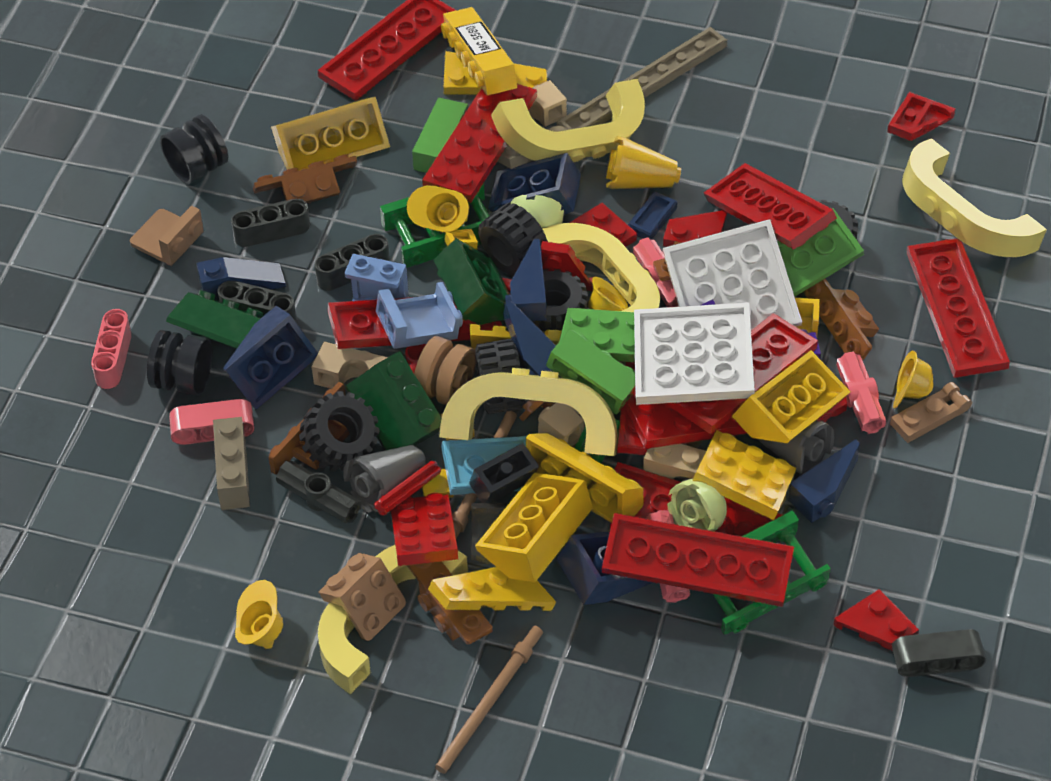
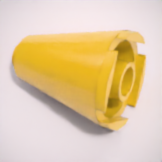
(639, 167)

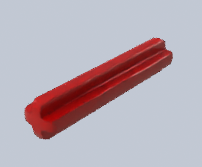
(407, 488)

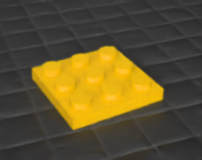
(745, 474)

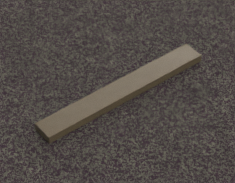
(651, 77)

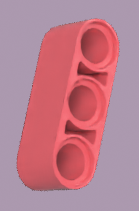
(111, 348)
(195, 422)

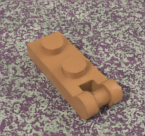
(930, 412)

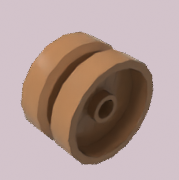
(444, 368)

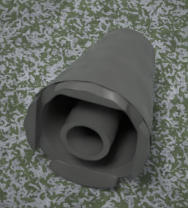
(806, 448)
(380, 472)

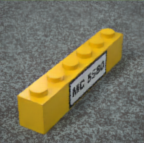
(479, 51)

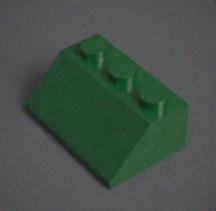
(472, 282)
(214, 319)
(398, 401)

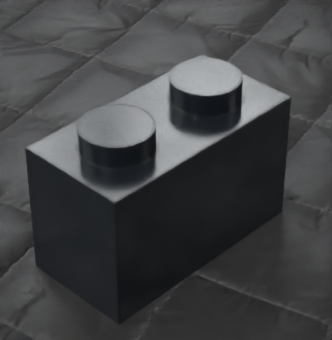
(503, 474)

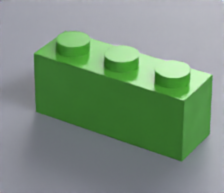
(436, 132)
(582, 361)

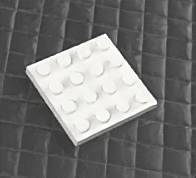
(733, 269)
(693, 353)

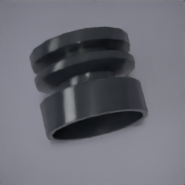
(194, 149)
(179, 362)

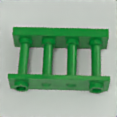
(414, 253)
(782, 530)

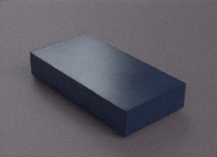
(653, 215)

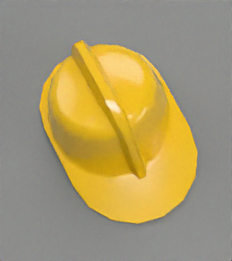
(438, 208)
(606, 297)
(914, 379)
(258, 616)

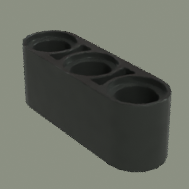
(270, 222)
(331, 266)
(256, 297)
(938, 653)

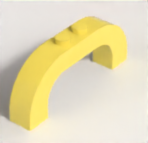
(537, 143)
(957, 215)
(612, 258)
(598, 418)
(340, 659)

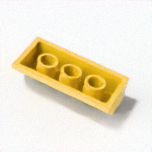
(343, 130)
(791, 401)
(607, 489)
(536, 525)

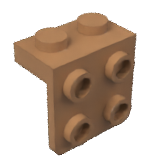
(168, 235)
(365, 593)

